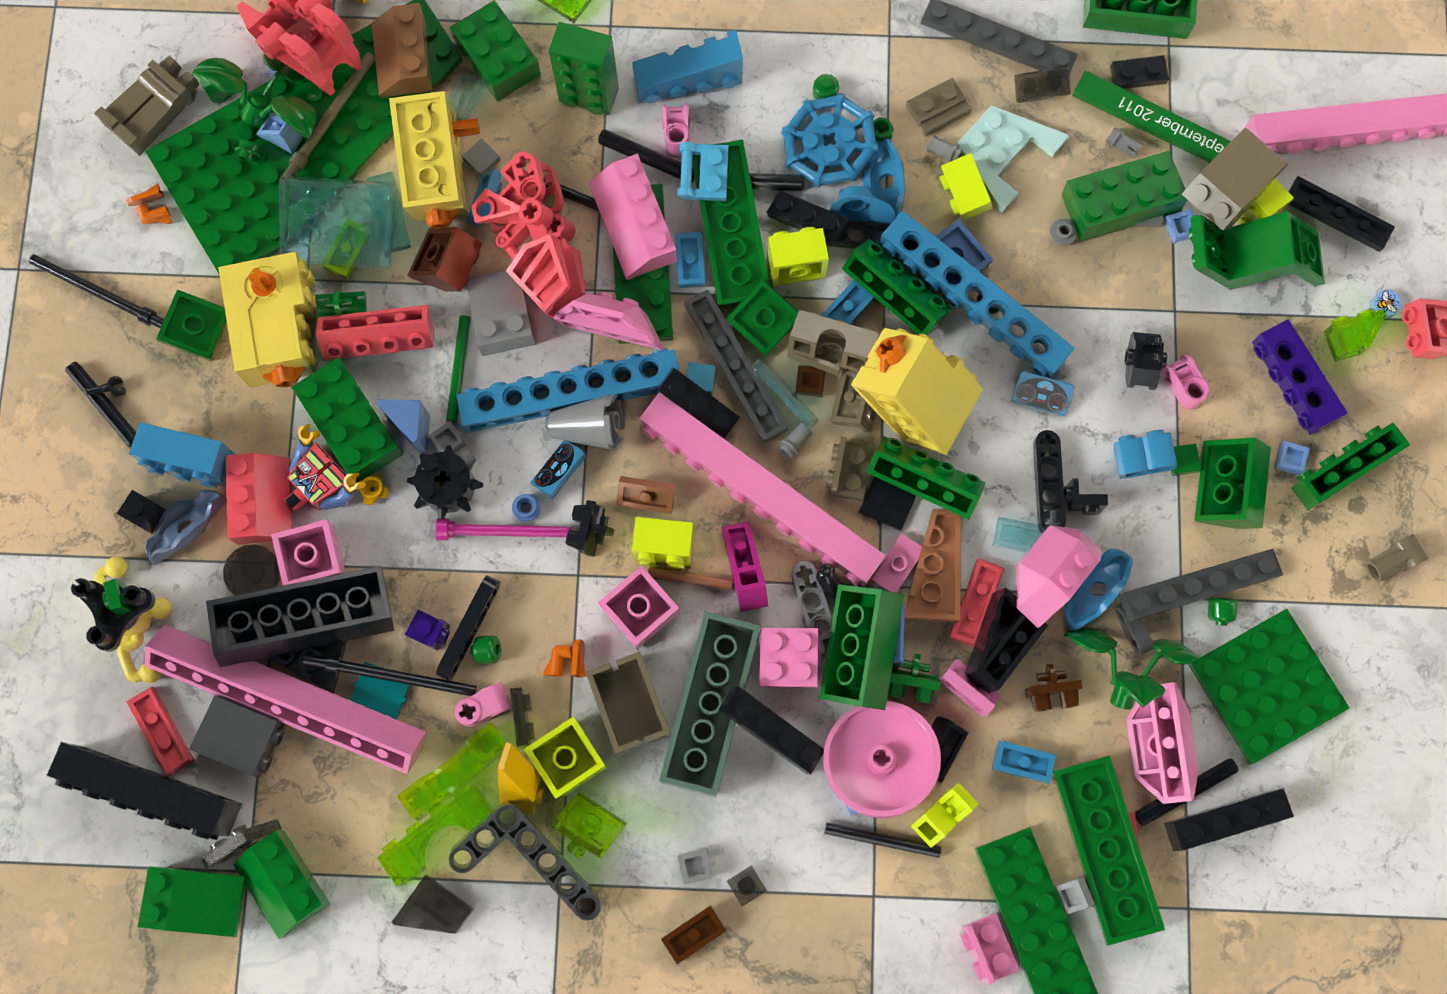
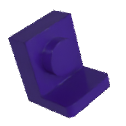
(428, 630)

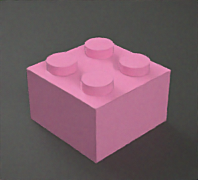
(308, 552)
(639, 607)
(790, 657)

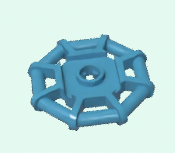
(826, 126)

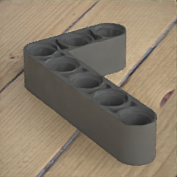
(531, 853)

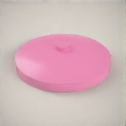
(882, 760)

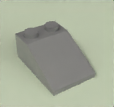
(499, 313)

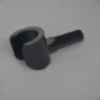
(107, 387)

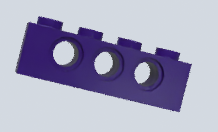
(1299, 362)

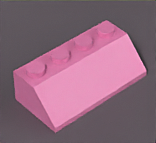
(633, 217)

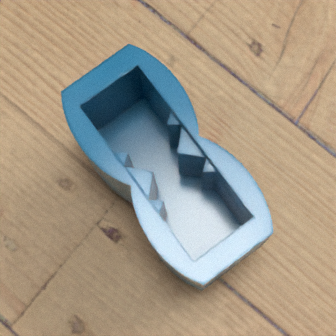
(1145, 454)

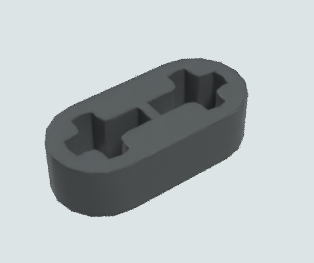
(1135, 632)

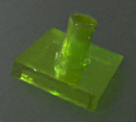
(588, 826)

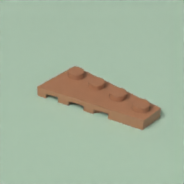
(937, 577)

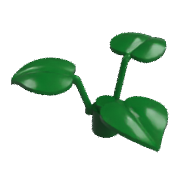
(227, 78)
(1130, 686)

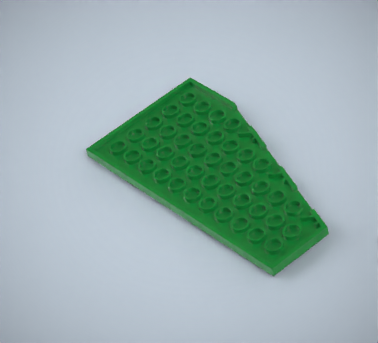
(236, 201)

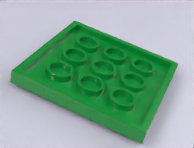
(1268, 686)

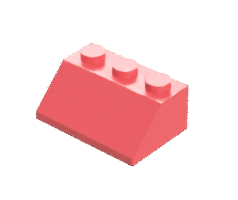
(256, 497)

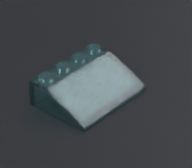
(337, 221)

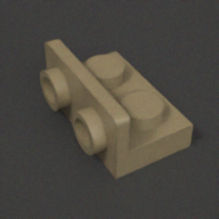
(850, 407)
(850, 470)

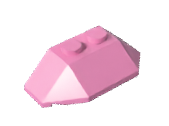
(610, 318)
(1054, 571)
(1164, 747)

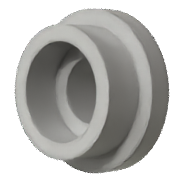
(1059, 238)

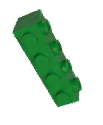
(896, 288)
(1354, 463)
(926, 477)

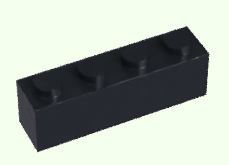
(1228, 819)

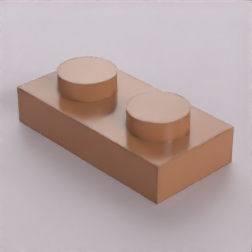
(645, 494)

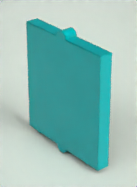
(380, 694)

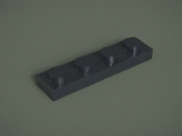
(1340, 214)
(771, 729)

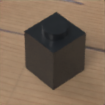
(141, 511)

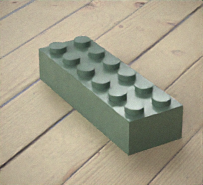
(700, 730)

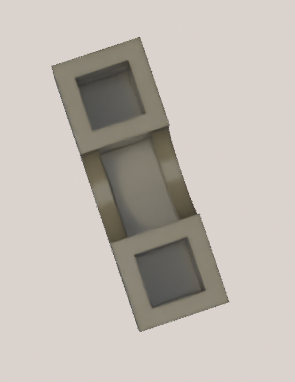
(815, 331)

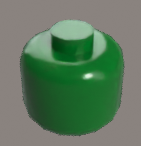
(825, 86)
(1222, 610)
(486, 649)

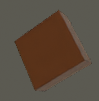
(810, 381)

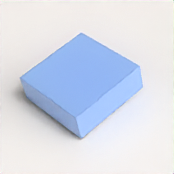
(1178, 225)
(1292, 457)

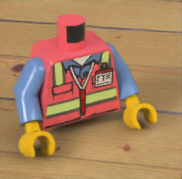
(318, 476)

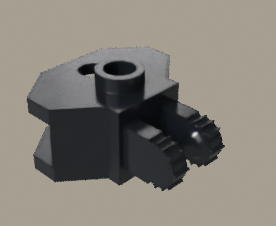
(1144, 360)

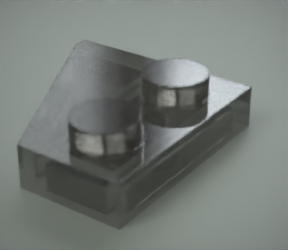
(240, 840)
(433, 908)

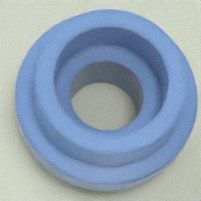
(522, 500)

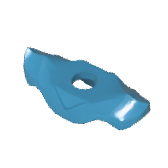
(880, 165)
(1112, 572)

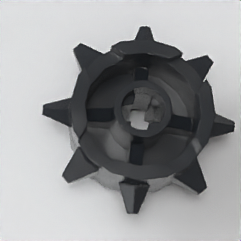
(455, 493)

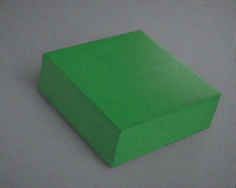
(1187, 460)

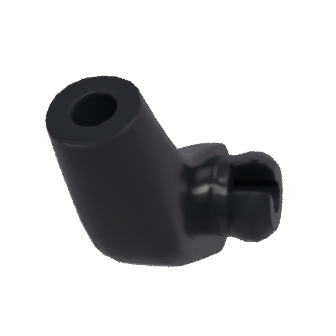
(828, 580)

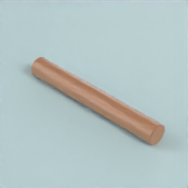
(691, 578)

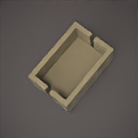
(628, 704)

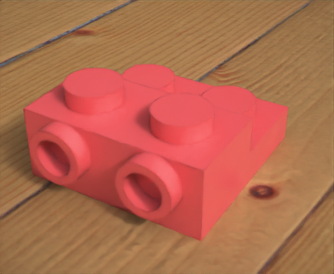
(1426, 328)

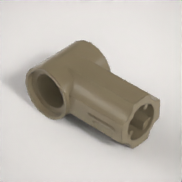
(1400, 556)

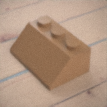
(401, 51)

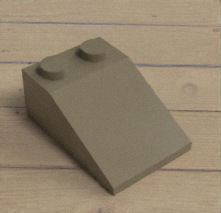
(1234, 179)

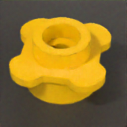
(374, 480)

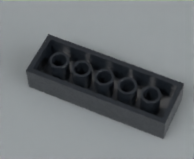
(299, 616)
(142, 789)

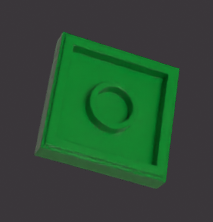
(763, 317)
(193, 325)

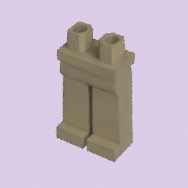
(149, 104)

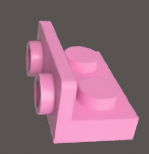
(963, 688)
(989, 948)

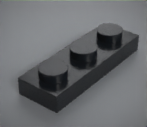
(803, 214)
(698, 402)

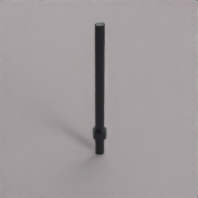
(144, 315)
(334, 665)

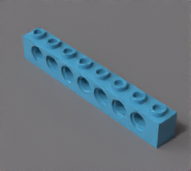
(1013, 314)
(531, 408)

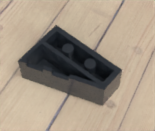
(1001, 642)

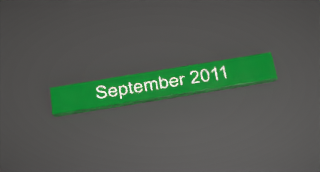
(1149, 117)

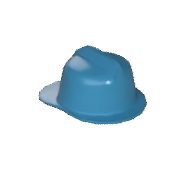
(861, 205)

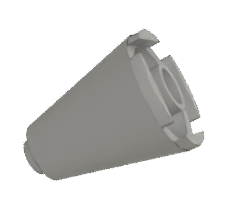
(589, 423)

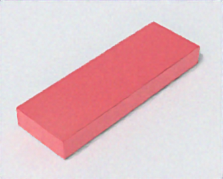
(982, 583)
(160, 731)

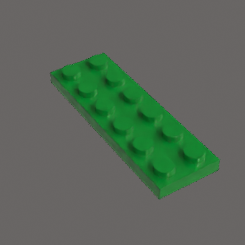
(733, 231)
(649, 289)
(1108, 851)
(1034, 915)

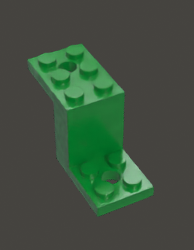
(1256, 250)

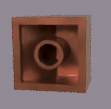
(445, 259)

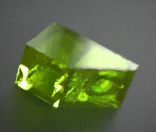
(1353, 335)

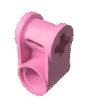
(675, 126)
(1184, 376)
(488, 702)

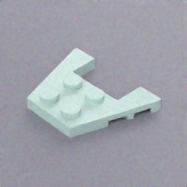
(998, 140)

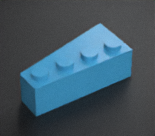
(690, 69)

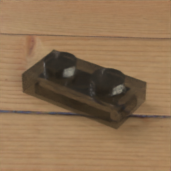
(1042, 84)
(523, 729)

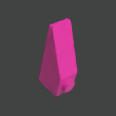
(745, 566)

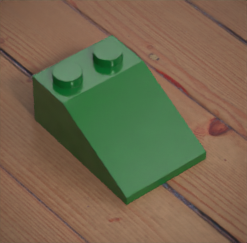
(192, 901)

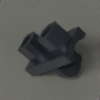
(592, 528)

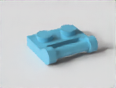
(712, 172)

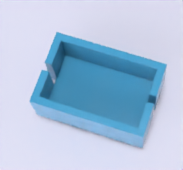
(181, 455)

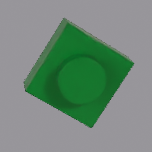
(113, 599)

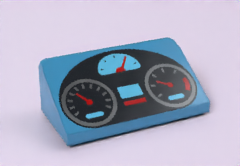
(1042, 393)
(558, 469)

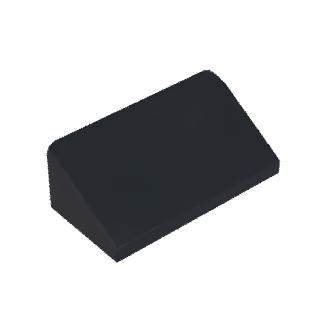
(950, 740)

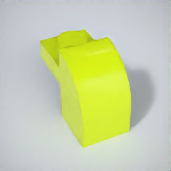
(944, 814)

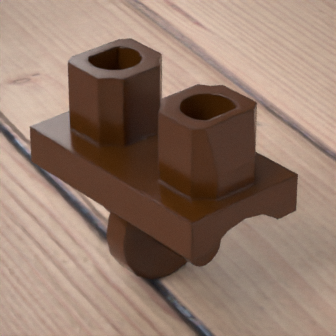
(1041, 693)

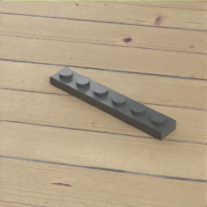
(996, 37)
(735, 366)
(1200, 585)

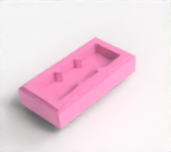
(897, 564)

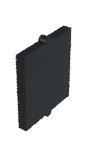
(887, 504)

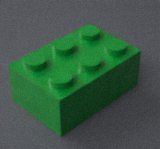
(495, 50)

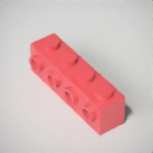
(375, 332)

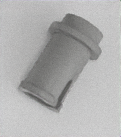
(1121, 141)
(944, 149)
(795, 440)

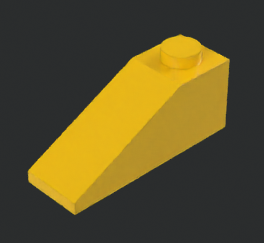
(519, 781)

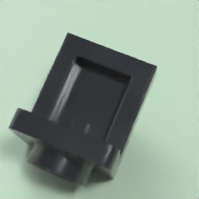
(1087, 503)

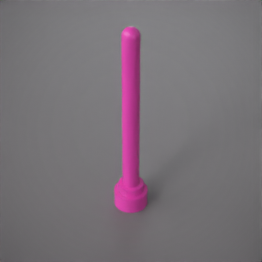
(448, 529)

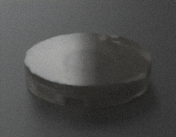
(251, 570)

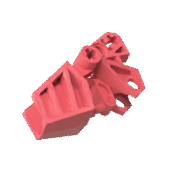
(303, 37)
(547, 265)

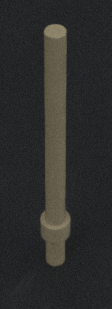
(300, 159)

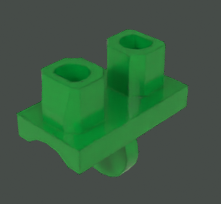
(340, 303)
(925, 683)

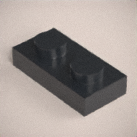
(1139, 72)

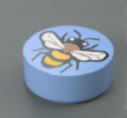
(1386, 300)

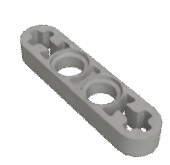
(812, 615)

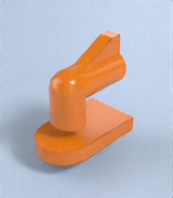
(158, 215)
(559, 652)

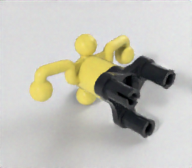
(126, 628)

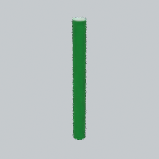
(458, 368)

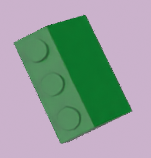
(1233, 483)
(281, 883)

